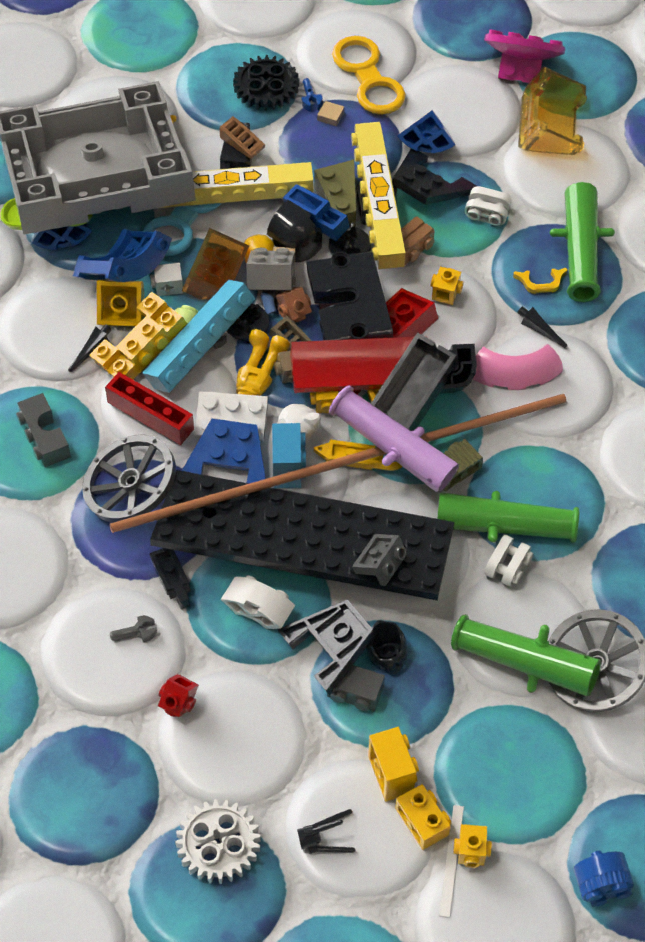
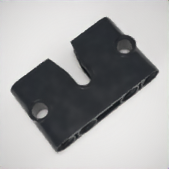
(352, 280)

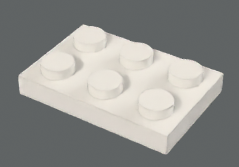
(231, 407)

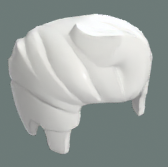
(301, 414)

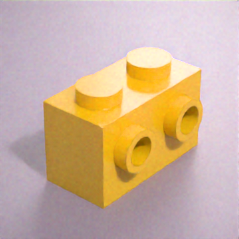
(423, 816)

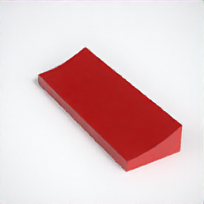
(409, 315)
(340, 363)

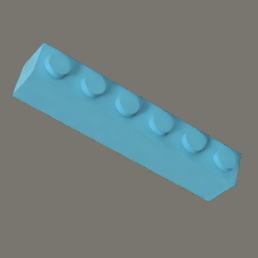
(198, 336)

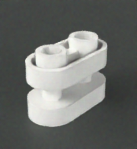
(488, 206)
(512, 573)

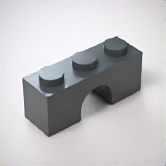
(49, 445)

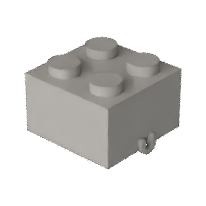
(271, 269)

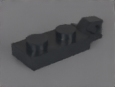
(171, 575)

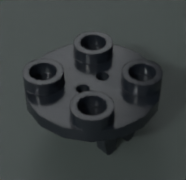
(351, 242)
(254, 318)

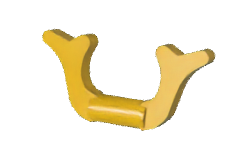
(541, 288)

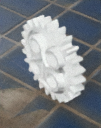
(226, 862)

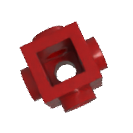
(178, 695)

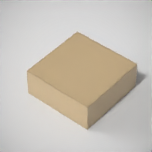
(330, 113)

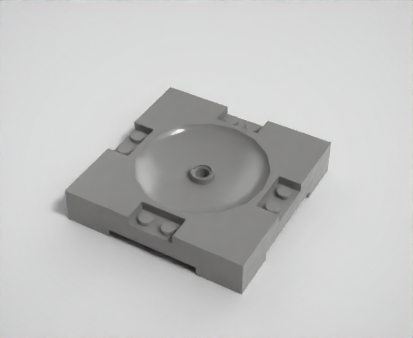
(94, 158)

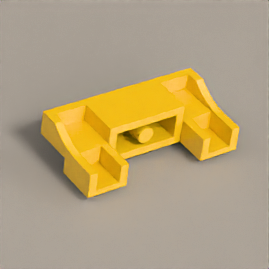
(143, 342)

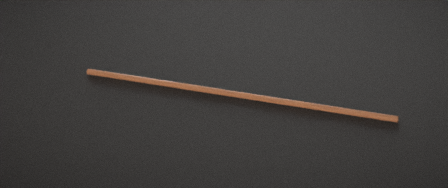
(328, 465)

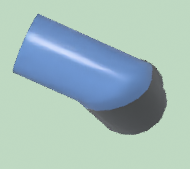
(268, 298)

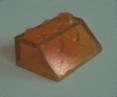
(214, 265)

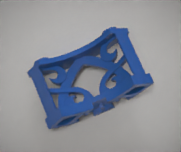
(128, 260)

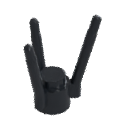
(310, 835)

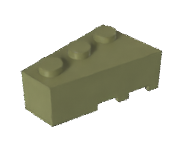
(337, 186)

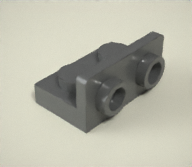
(381, 557)

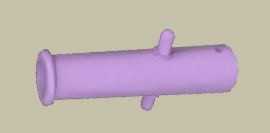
(395, 440)

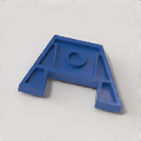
(228, 446)

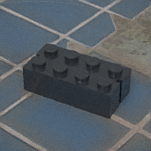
(415, 382)

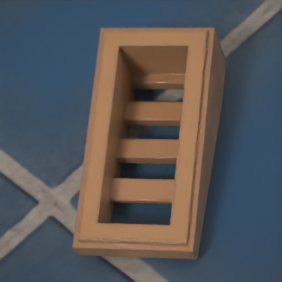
(234, 127)

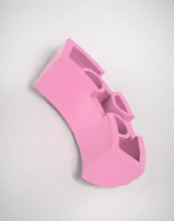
(517, 371)

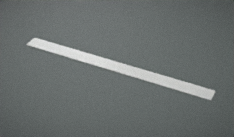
(451, 861)

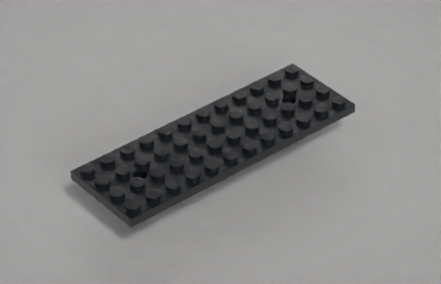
(302, 534)

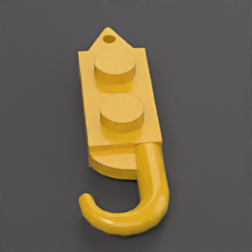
(336, 449)

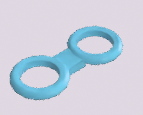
(182, 218)

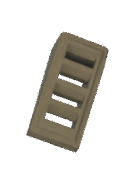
(287, 323)

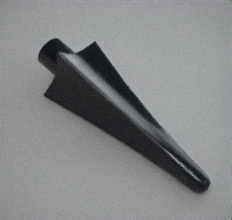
(536, 322)
(95, 339)

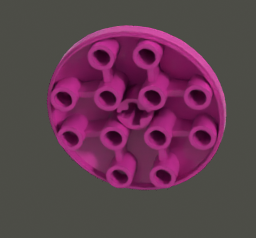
(522, 56)

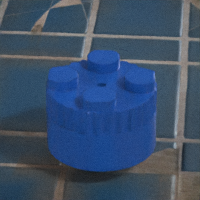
(603, 877)

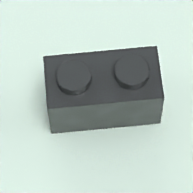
(359, 688)

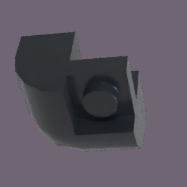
(294, 229)
(465, 369)

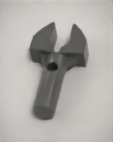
(136, 630)

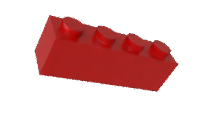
(149, 408)

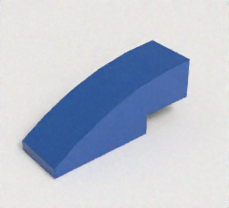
(322, 215)

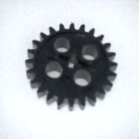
(266, 82)

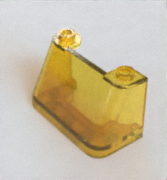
(550, 114)

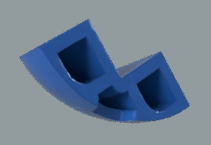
(427, 135)
(61, 237)

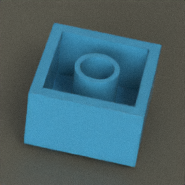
(288, 451)

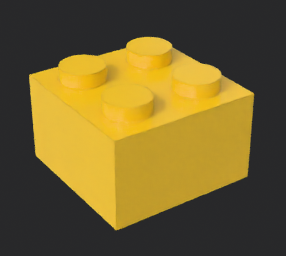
(392, 763)

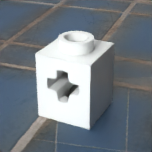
(167, 279)

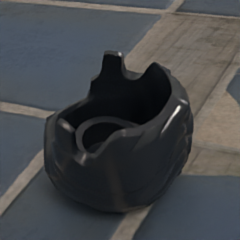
(388, 646)

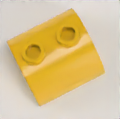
(118, 302)

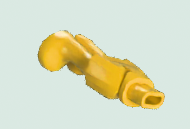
(253, 379)

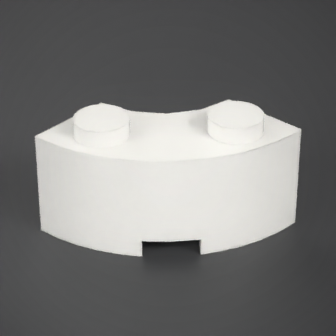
(258, 601)

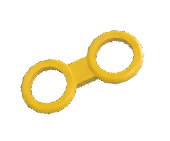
(368, 75)

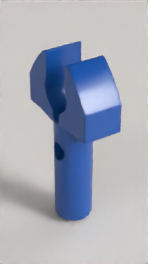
(310, 96)

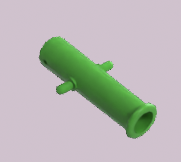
(582, 240)
(507, 517)
(528, 655)

